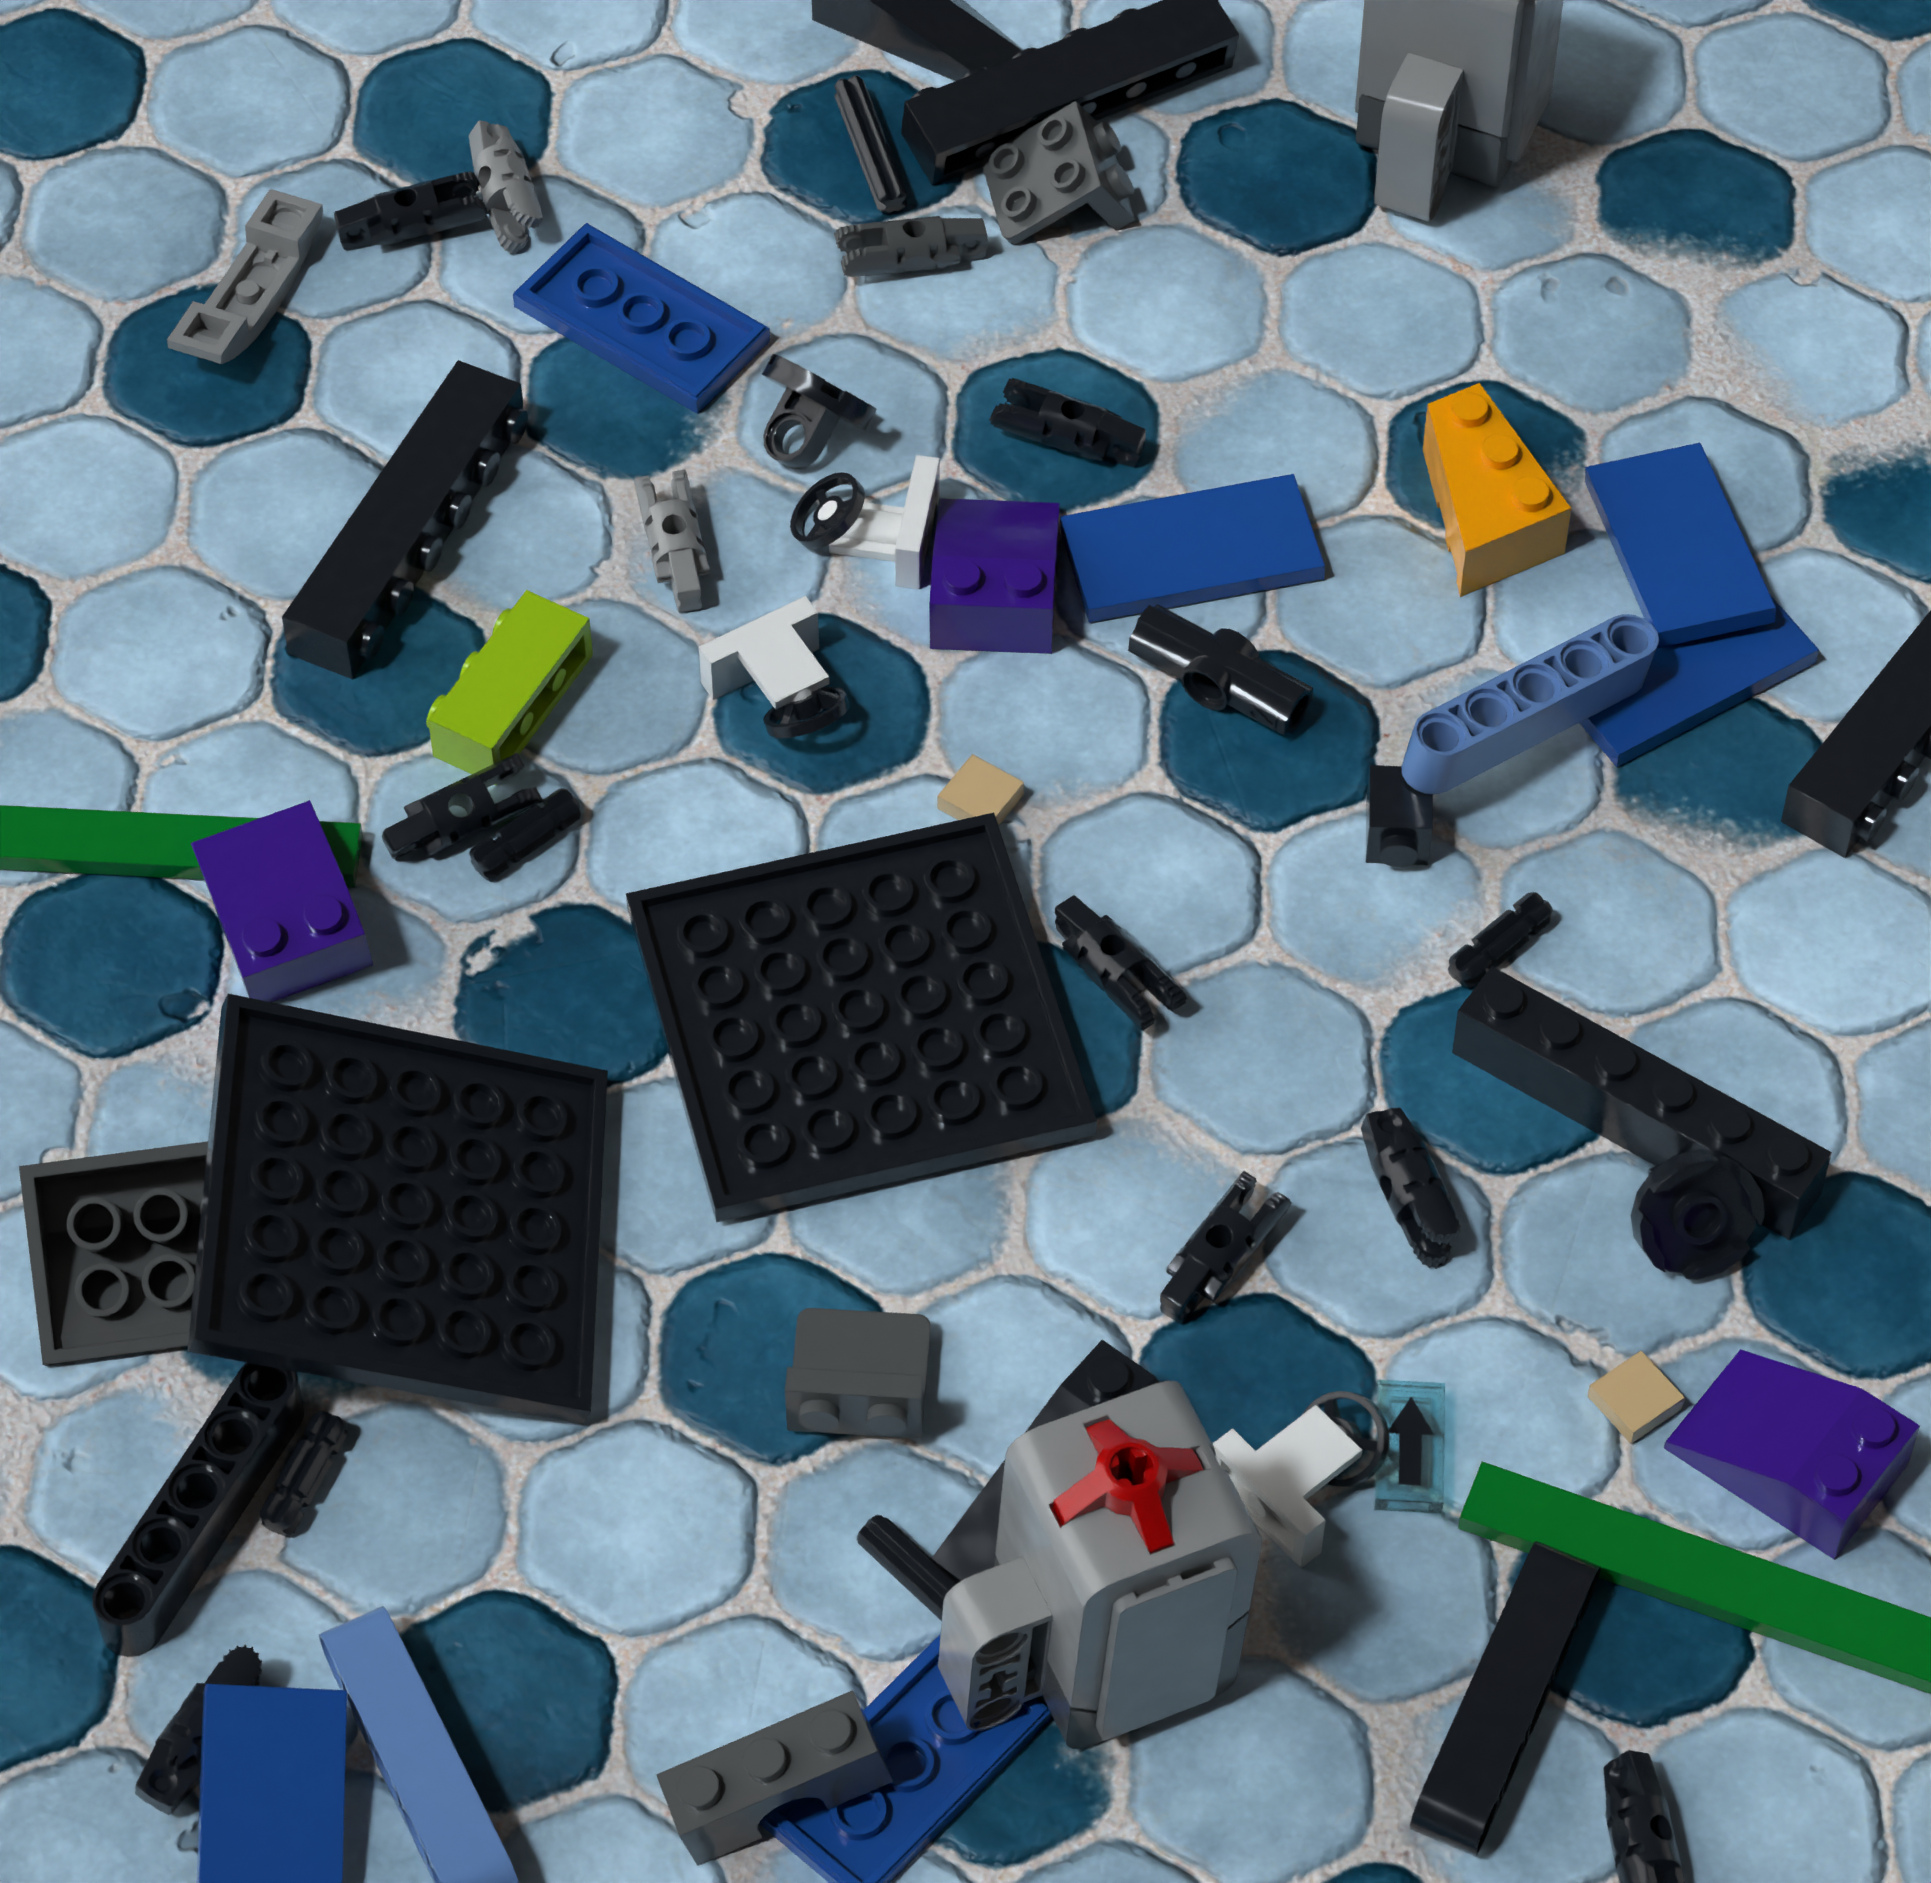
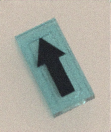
(1414, 1464)

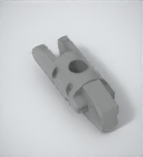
(504, 184)
(674, 539)

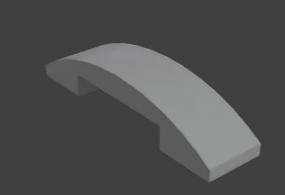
(255, 283)

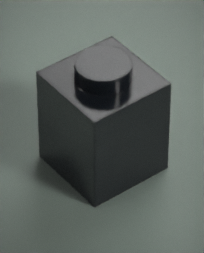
(1397, 819)

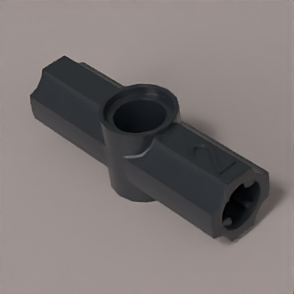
(1220, 669)

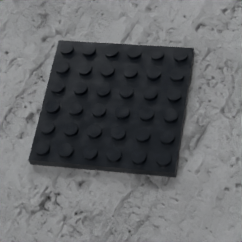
(858, 1016)
(401, 1211)

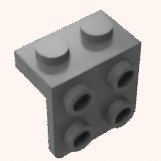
(1055, 171)
(858, 1373)

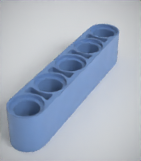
(1529, 704)
(415, 1752)

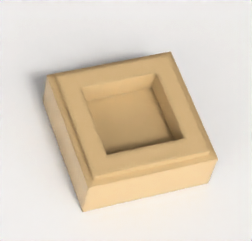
(980, 790)
(1636, 1397)

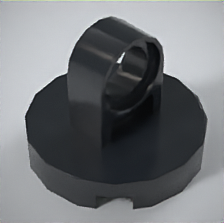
(808, 403)
(1696, 1213)

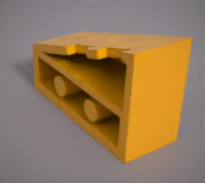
(1490, 490)

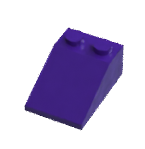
(994, 576)
(283, 903)
(1796, 1446)

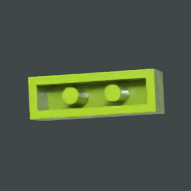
(510, 684)

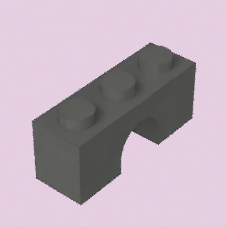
(813, 1754)

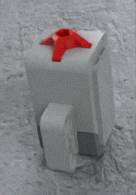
(1451, 91)
(1110, 1576)

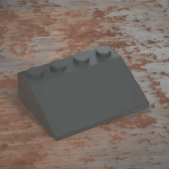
(114, 1250)

